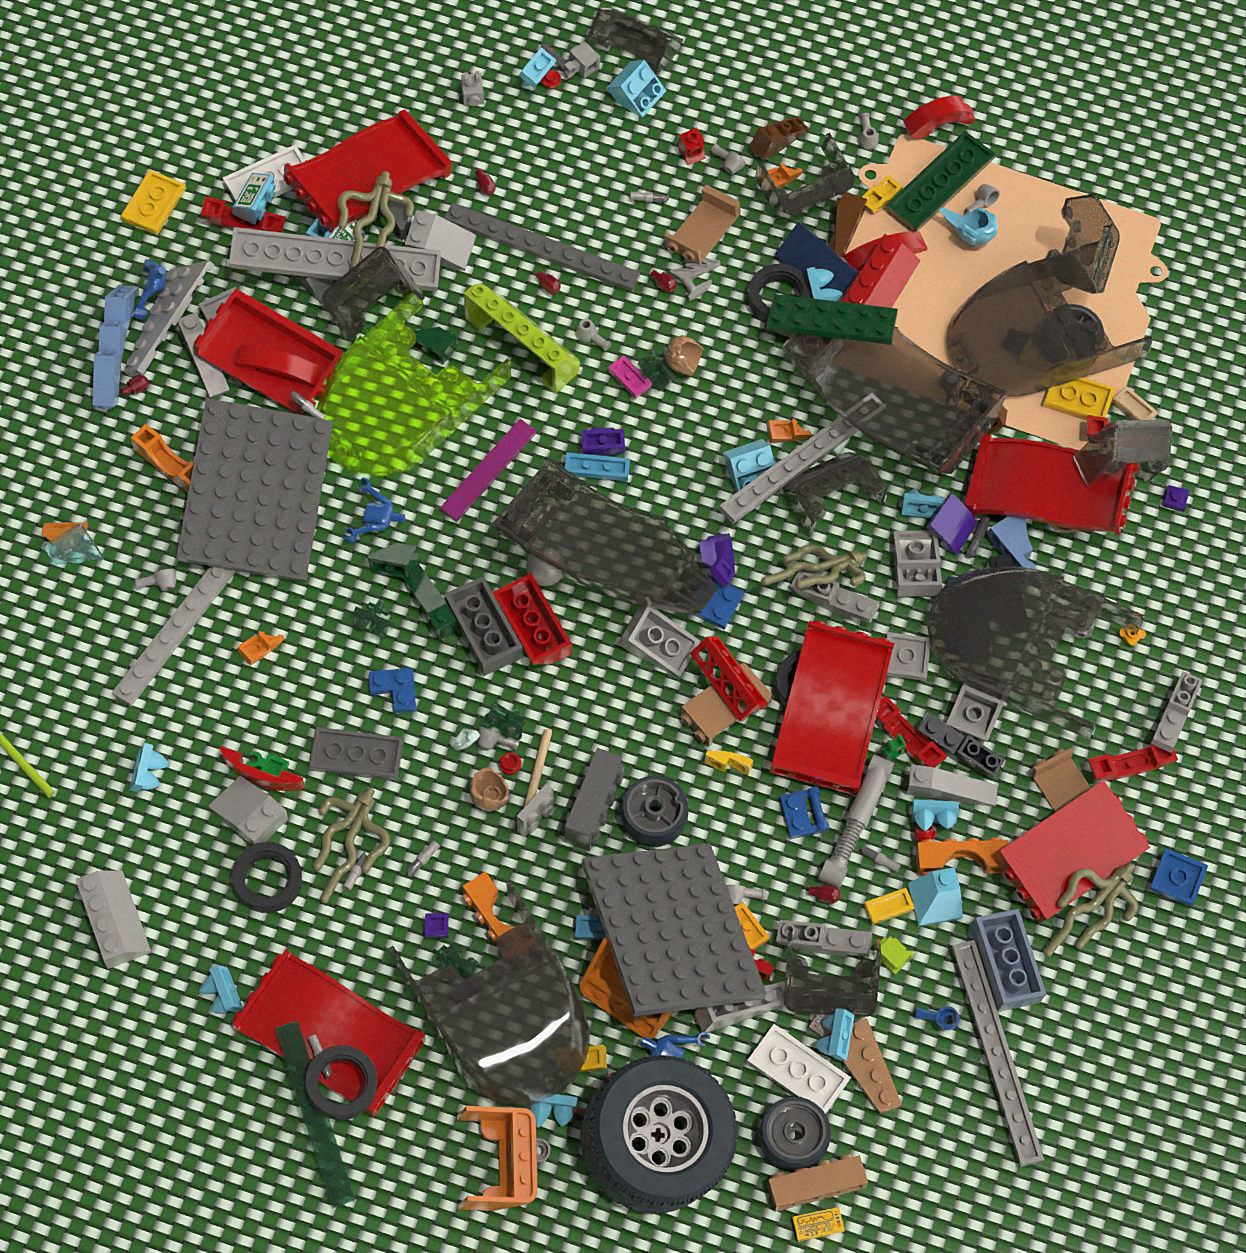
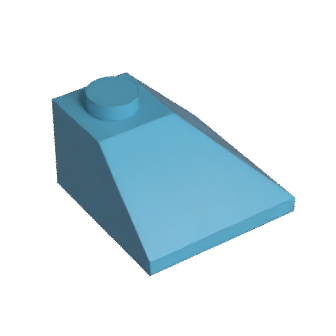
(936, 897)

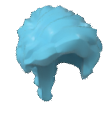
(973, 227)

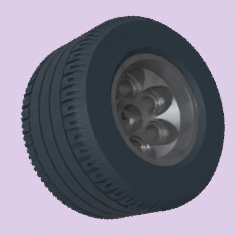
(684, 1094)

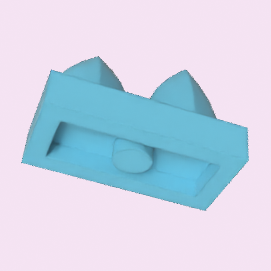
(536, 68)
(819, 278)
(920, 505)
(146, 760)
(931, 811)
(222, 982)
(838, 1043)
(562, 1106)

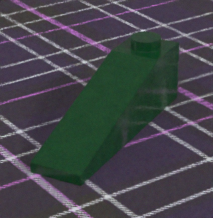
(432, 604)

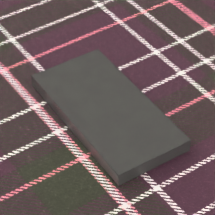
(356, 754)

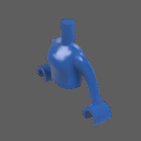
(153, 283)
(376, 515)
(665, 1046)

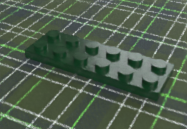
(940, 181)
(832, 319)

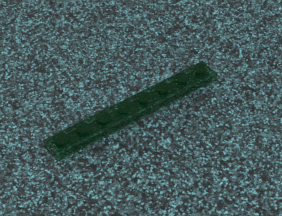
(317, 1125)

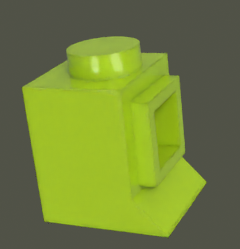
(894, 954)

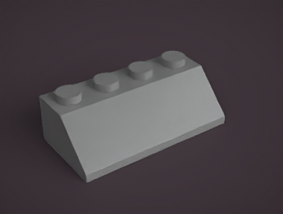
(113, 917)

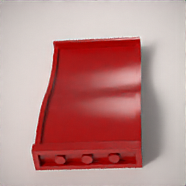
(389, 146)
(1046, 486)
(832, 707)
(337, 1017)

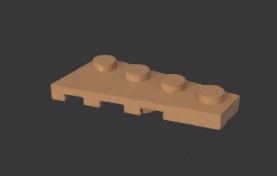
(869, 1068)

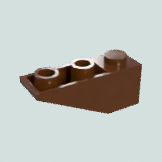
(777, 136)

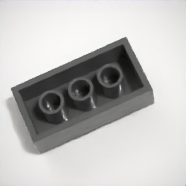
(484, 626)
(594, 800)

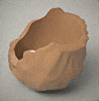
(683, 355)
(489, 790)

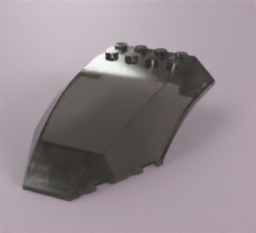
(925, 405)
(604, 543)

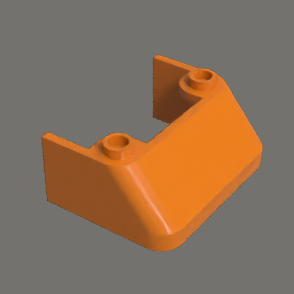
(604, 988)
(517, 1156)

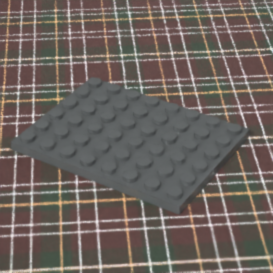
(255, 490)
(672, 929)

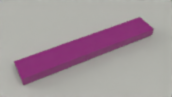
(488, 470)

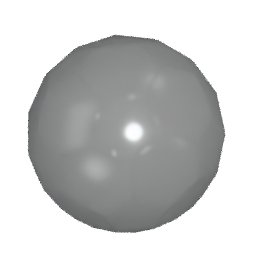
(542, 574)

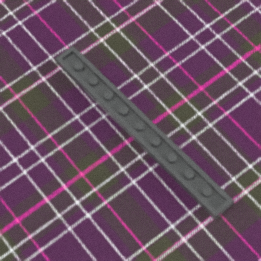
(543, 247)

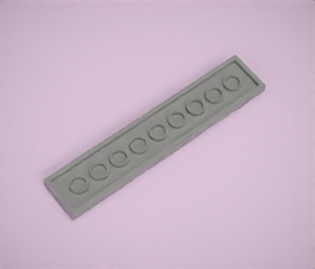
(321, 256)

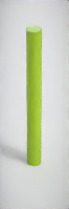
(26, 767)

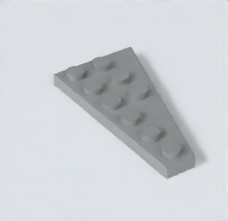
(166, 311)

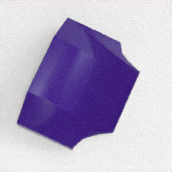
(603, 441)
(717, 547)

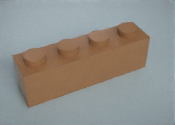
(817, 1182)

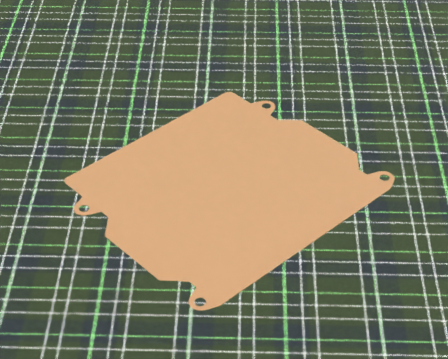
(1027, 229)

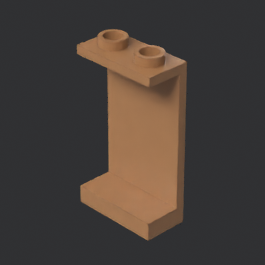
(704, 225)
(709, 712)
(1059, 779)

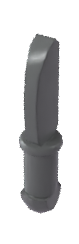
(560, 61)
(978, 537)

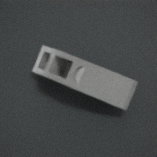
(837, 600)
(1176, 712)
(824, 940)

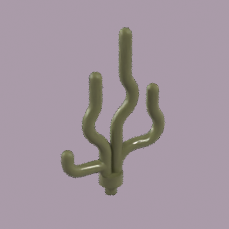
(380, 193)
(850, 561)
(358, 816)
(1110, 890)

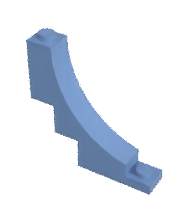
(112, 336)
(1012, 538)

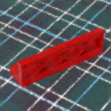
(732, 670)

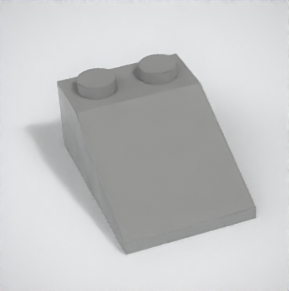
(438, 234)
(658, 641)
(249, 811)

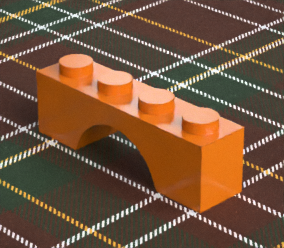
(155, 451)
(934, 855)
(482, 895)

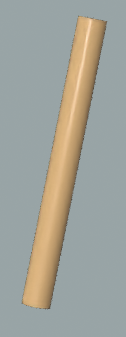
(537, 771)

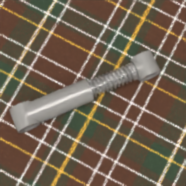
(857, 819)

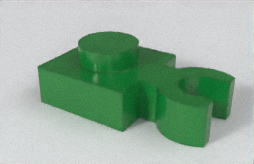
(893, 748)
(271, 765)

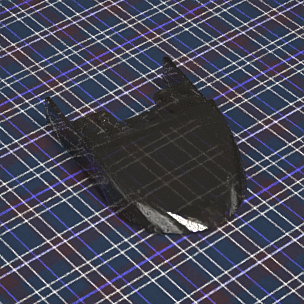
(1026, 337)
(1003, 628)
(514, 1024)

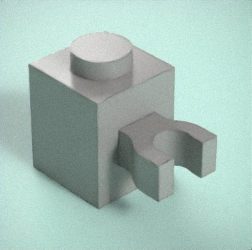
(582, 60)
(472, 89)

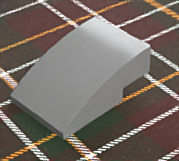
(917, 563)
(975, 713)

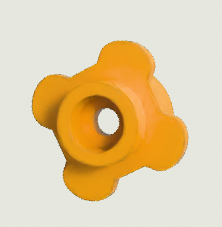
(1130, 639)

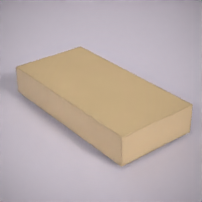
(1134, 405)

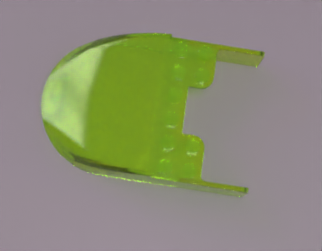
(392, 407)

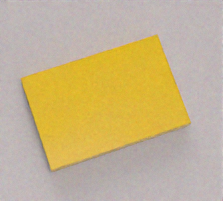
(153, 202)
(1080, 398)

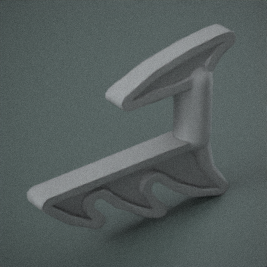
(692, 271)

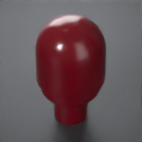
(485, 183)
(664, 281)
(548, 283)
(135, 385)
(826, 893)

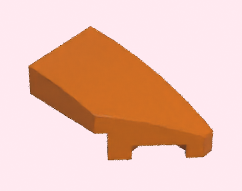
(783, 175)
(786, 431)
(258, 647)

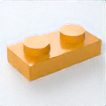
(753, 931)

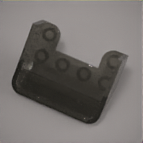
(1088, 246)
(806, 490)

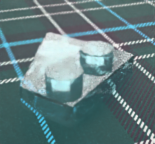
(73, 547)

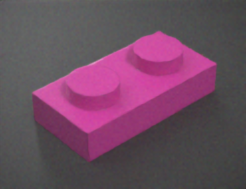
(629, 377)

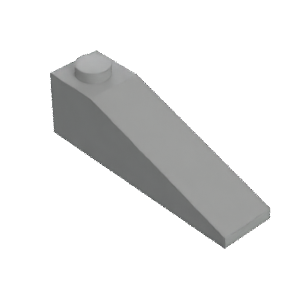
(211, 376)
(949, 786)
(721, 1016)

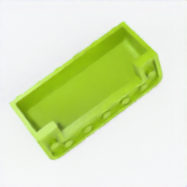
(485, 305)

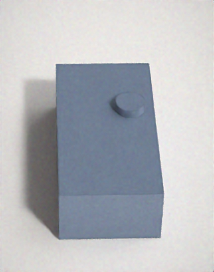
(1008, 960)

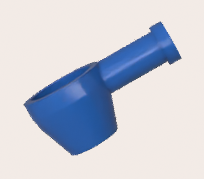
(940, 1017)

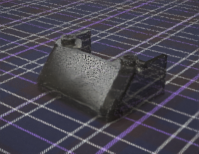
(635, 36)
(834, 180)
(364, 287)
(1126, 443)
(827, 992)

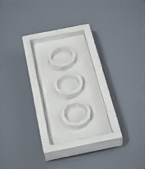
(271, 165)
(798, 1068)

